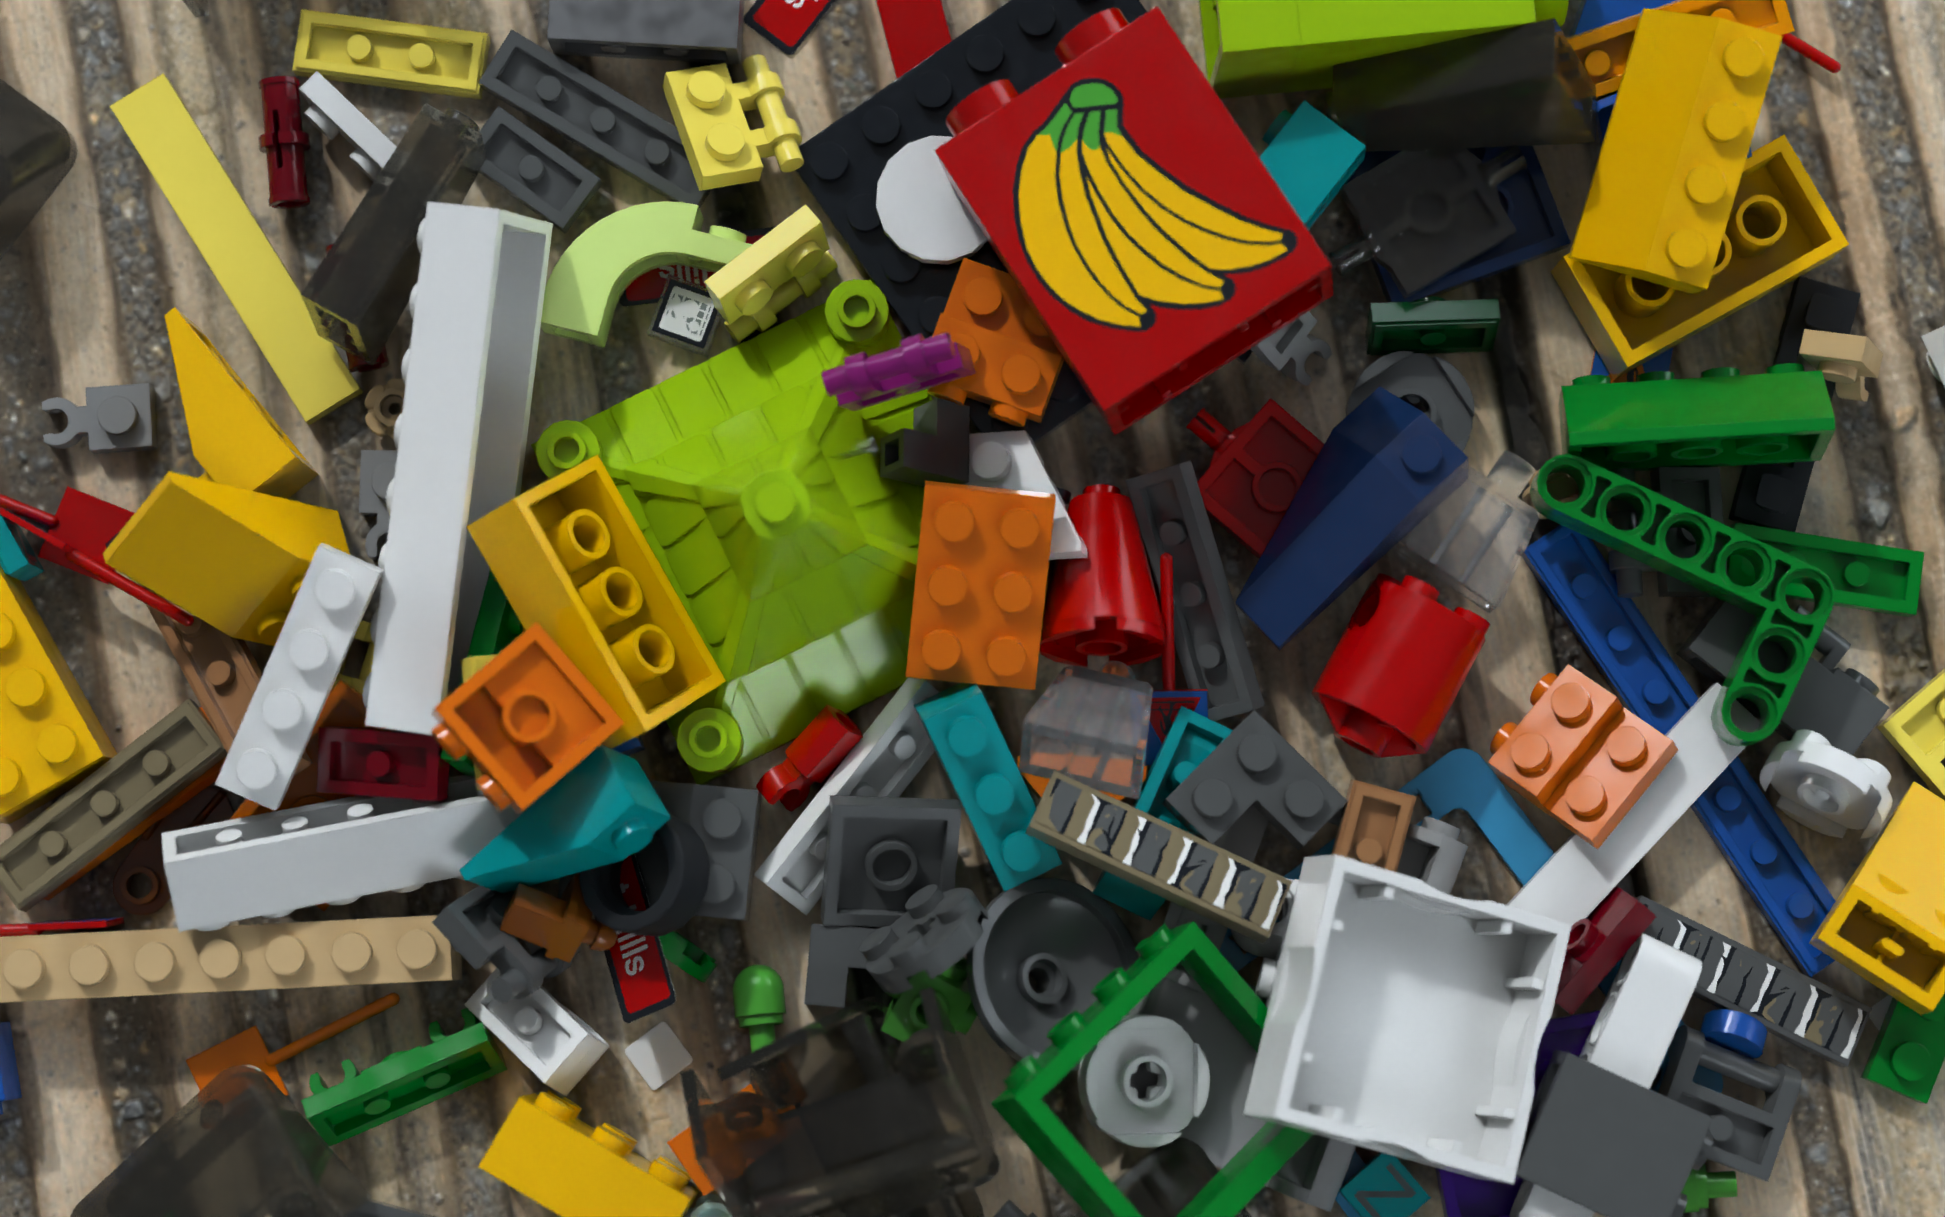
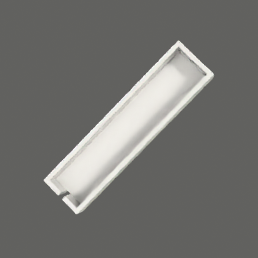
(456, 447)

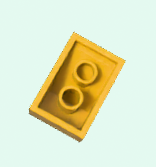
(227, 423)
(224, 552)

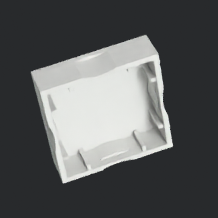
(1407, 1019)

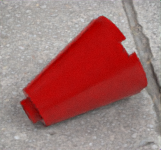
(1108, 598)

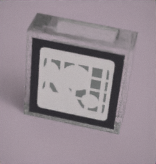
(685, 317)

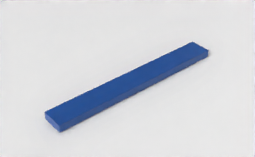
(1658, 693)

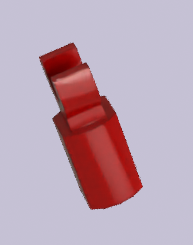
(810, 758)

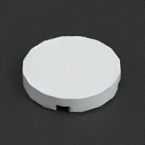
(923, 209)

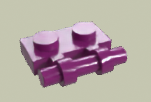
(897, 372)

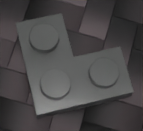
(1256, 770)

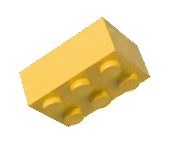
(582, 1168)

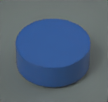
(1735, 1032)

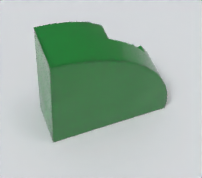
(687, 956)

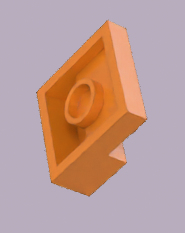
(1007, 344)
(524, 720)
(1580, 755)

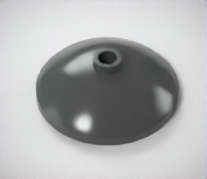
(1061, 939)

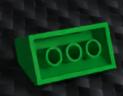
(1698, 420)

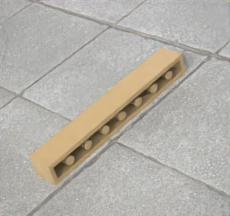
(225, 959)

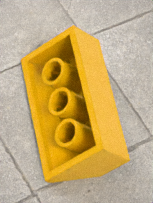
(1675, 148)

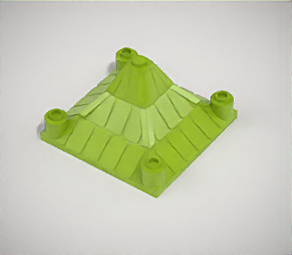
(771, 524)

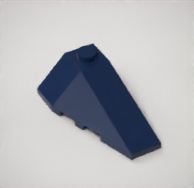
(1361, 497)

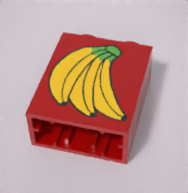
(1133, 214)

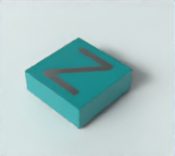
(16, 553)
(1383, 1189)

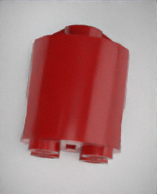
(1398, 667)

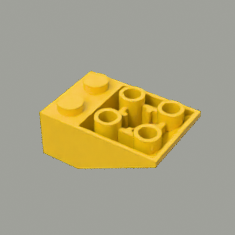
(1893, 907)

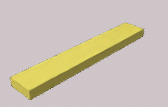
(235, 248)

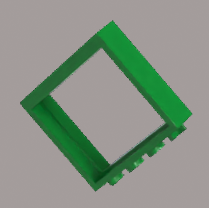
(1077, 1034)

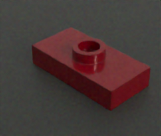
(381, 763)
(1598, 945)

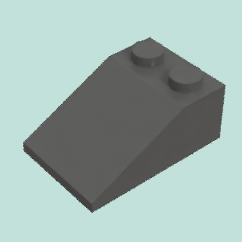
(729, 828)

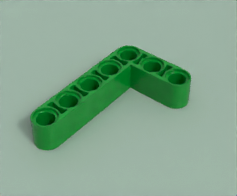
(1707, 573)

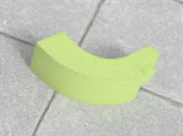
(620, 249)

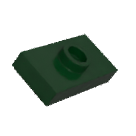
(1432, 326)

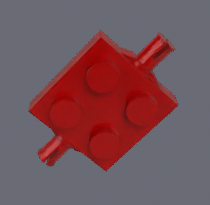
(1254, 471)

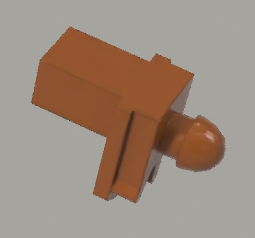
(556, 922)

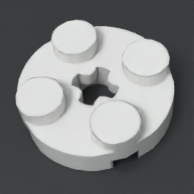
(1827, 786)
(1168, 1106)

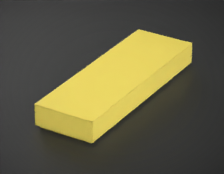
(391, 54)

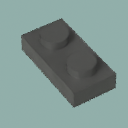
(535, 170)

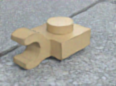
(1842, 360)

